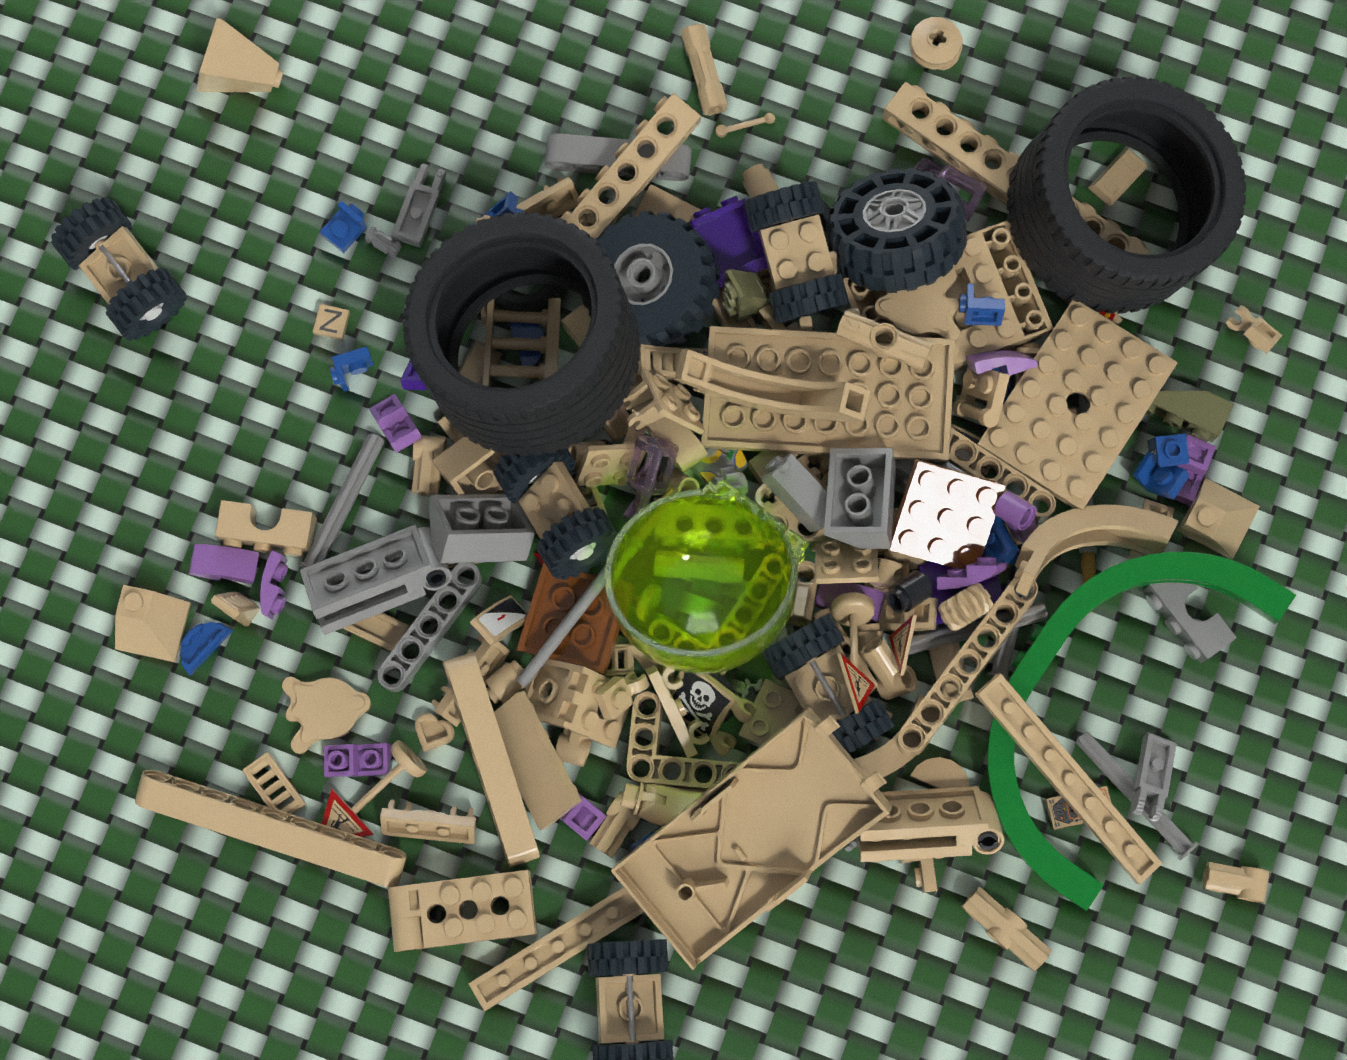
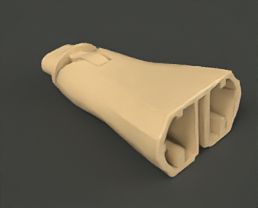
(658, 802)

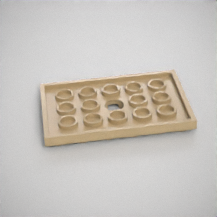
(1069, 450)

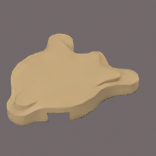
(922, 310)
(323, 709)

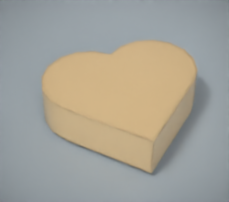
(433, 732)

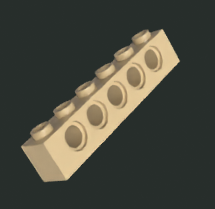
(667, 109)

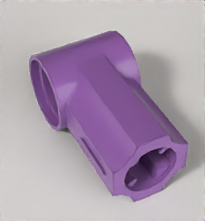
(1017, 514)

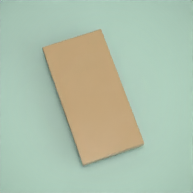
(535, 762)

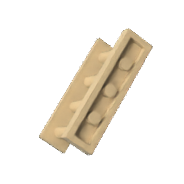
(546, 345)

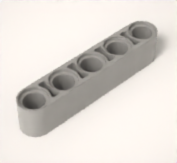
(592, 153)
(428, 642)

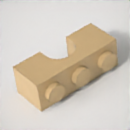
(238, 527)

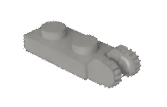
(418, 207)
(1153, 775)

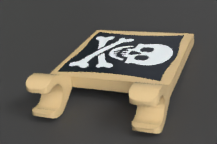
(711, 702)

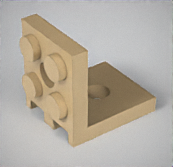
(573, 701)

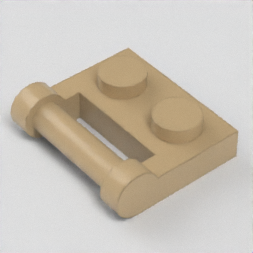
(986, 386)

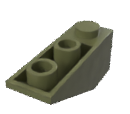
(743, 294)
(1192, 410)

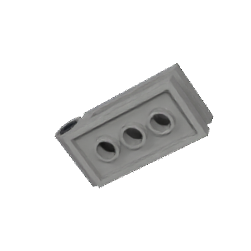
(374, 578)

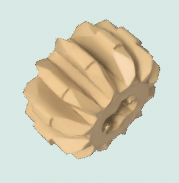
(965, 606)

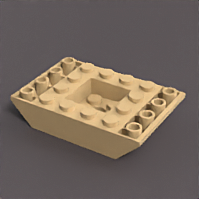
(996, 272)

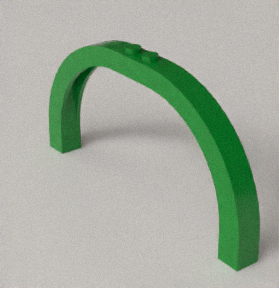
(1193, 568)

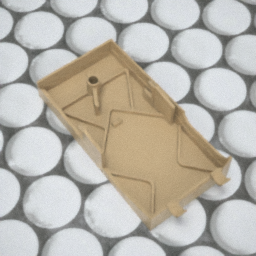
(752, 837)

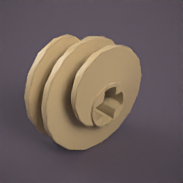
(936, 30)

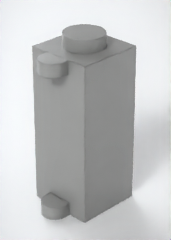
(797, 490)

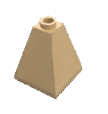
(236, 64)

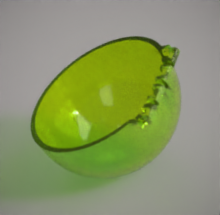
(703, 579)

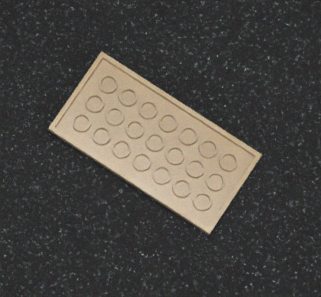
(904, 409)

